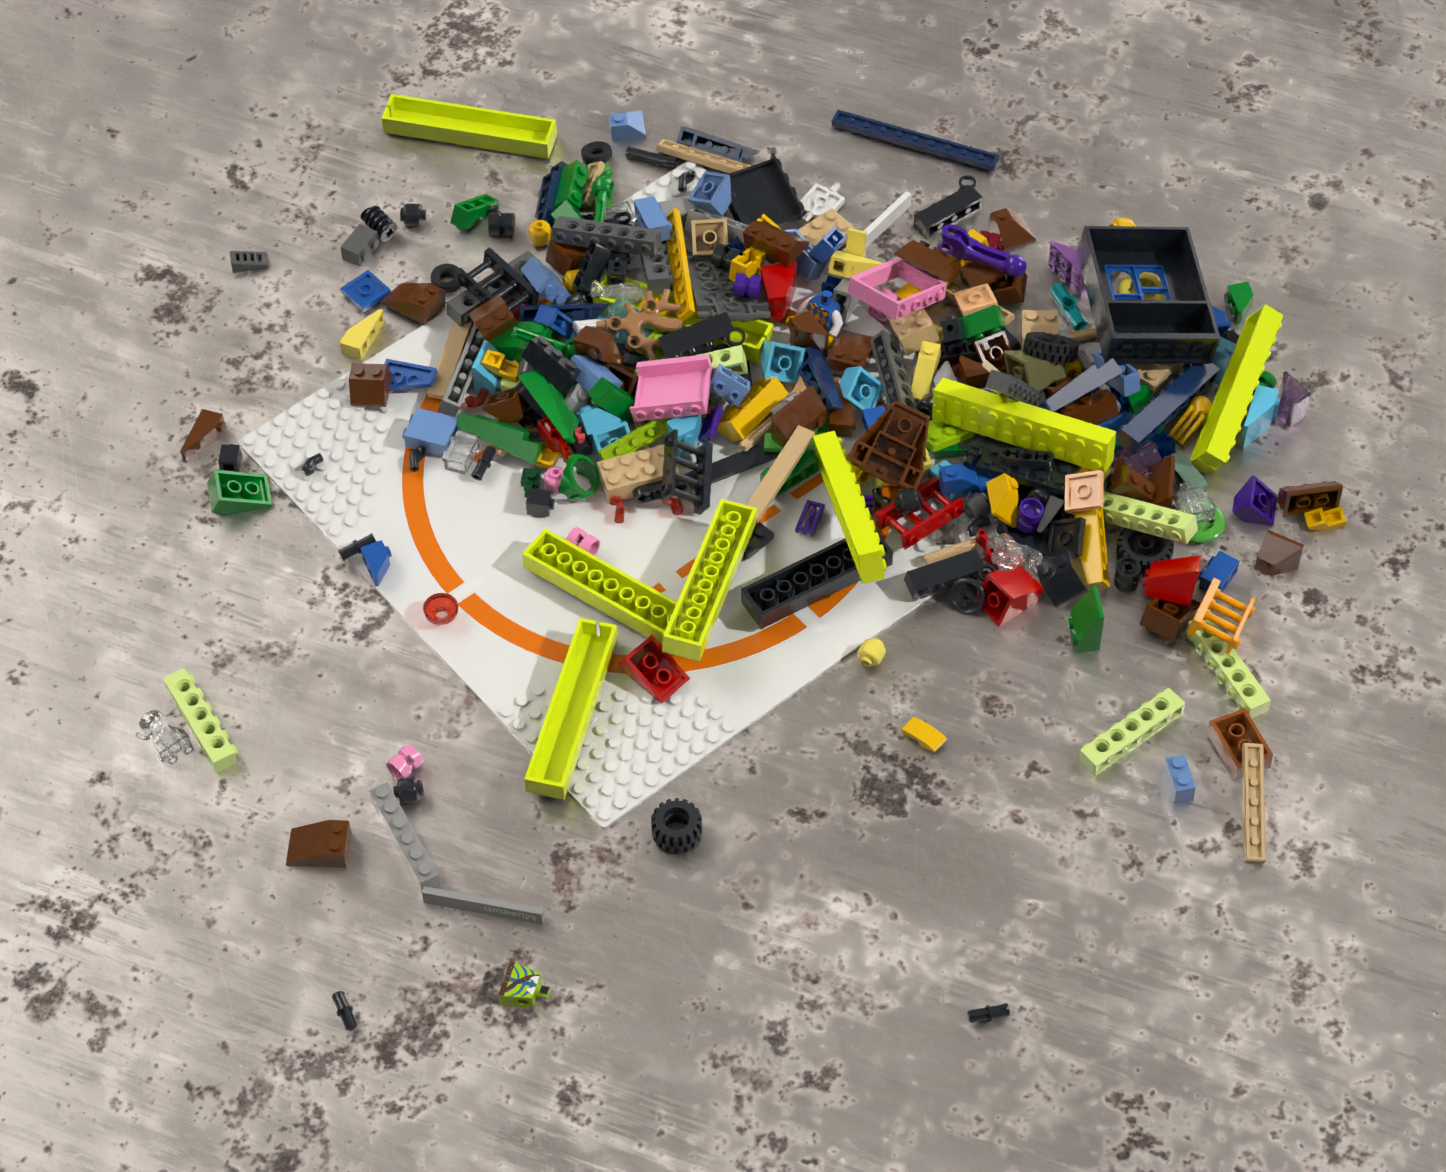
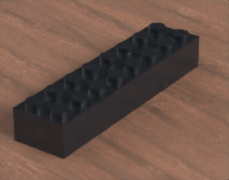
(803, 583)

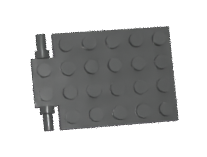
(714, 293)

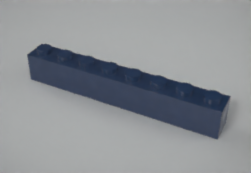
(1165, 406)

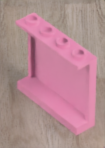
(672, 388)

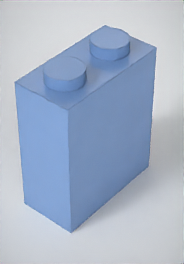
(545, 281)
(592, 371)
(430, 430)

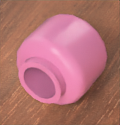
(552, 479)

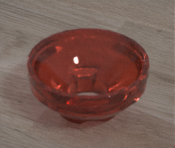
(438, 603)

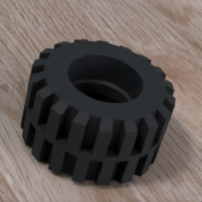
(676, 812)

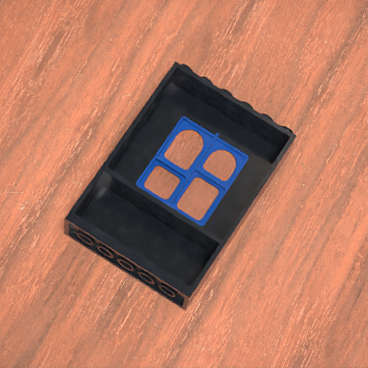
(1141, 329)

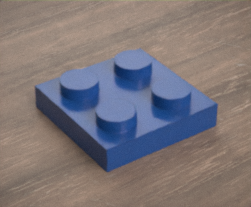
(365, 291)

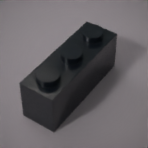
(551, 363)

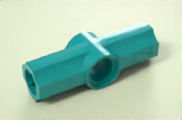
(1068, 307)

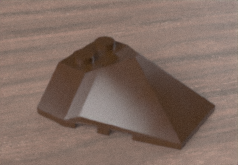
(894, 447)

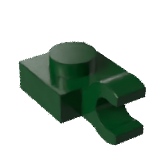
(530, 479)

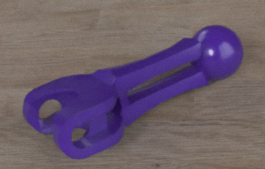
(969, 249)

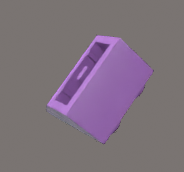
(1066, 265)

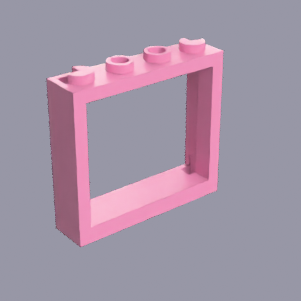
(862, 286)

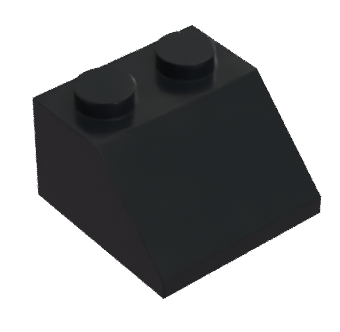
(1063, 578)

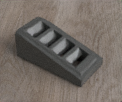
(242, 260)
(1052, 507)

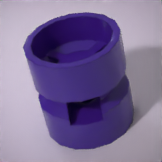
(748, 286)
(1029, 515)

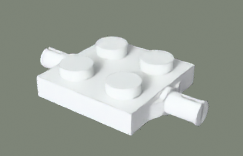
(821, 199)

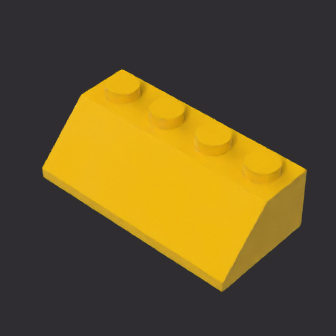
(762, 397)

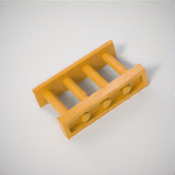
(1203, 613)

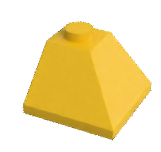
(1004, 498)

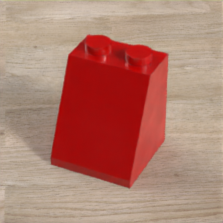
(779, 288)
(1172, 579)
(1009, 594)

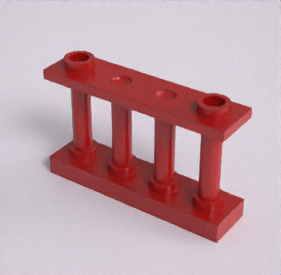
(928, 490)

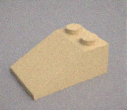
(1038, 321)

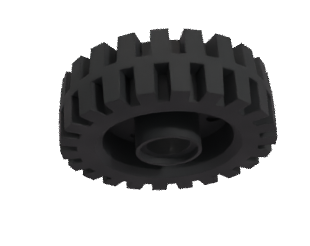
(1050, 347)
(1143, 547)

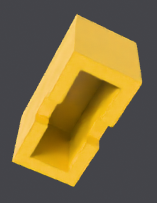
(748, 263)

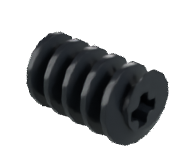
(380, 222)

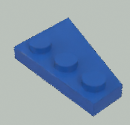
(410, 375)

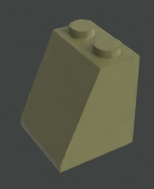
(1033, 370)

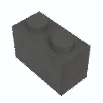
(359, 245)

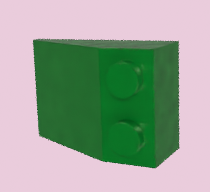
(514, 347)
(238, 492)
(1086, 622)

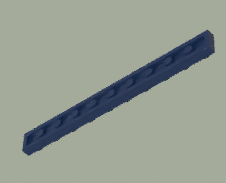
(915, 140)

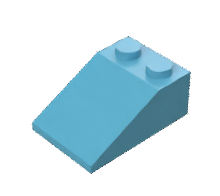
(1260, 414)

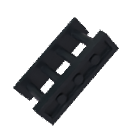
(502, 271)
(702, 471)

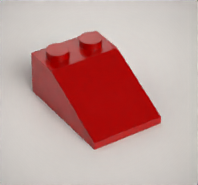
(654, 669)

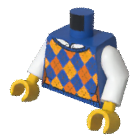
(825, 311)

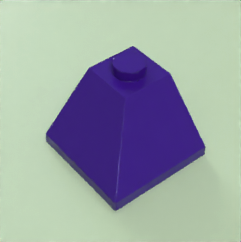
(1255, 503)

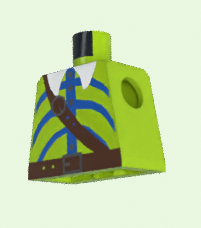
(522, 987)

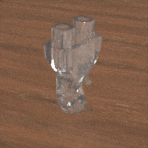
(630, 290)
(1010, 554)
(166, 738)

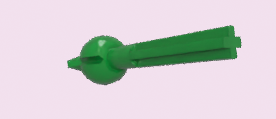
(603, 189)
(566, 347)

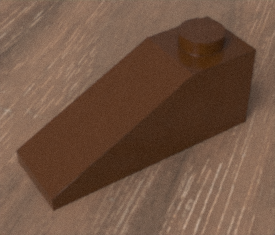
(842, 420)
(203, 433)

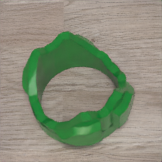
(584, 467)

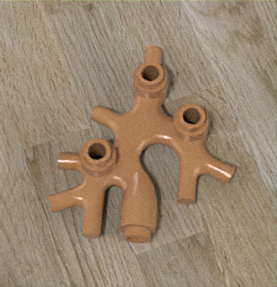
(634, 321)

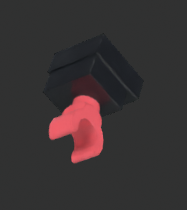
(582, 444)

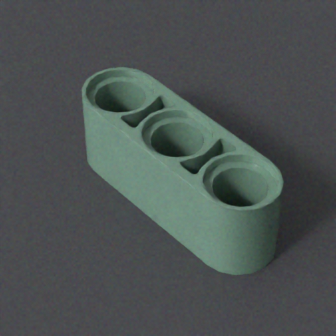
(1186, 471)

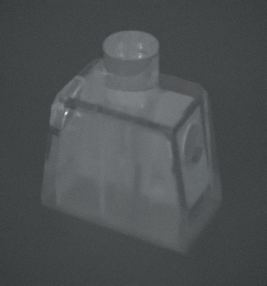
(1195, 502)

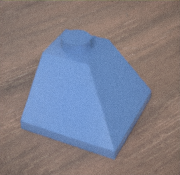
(627, 125)
(712, 192)

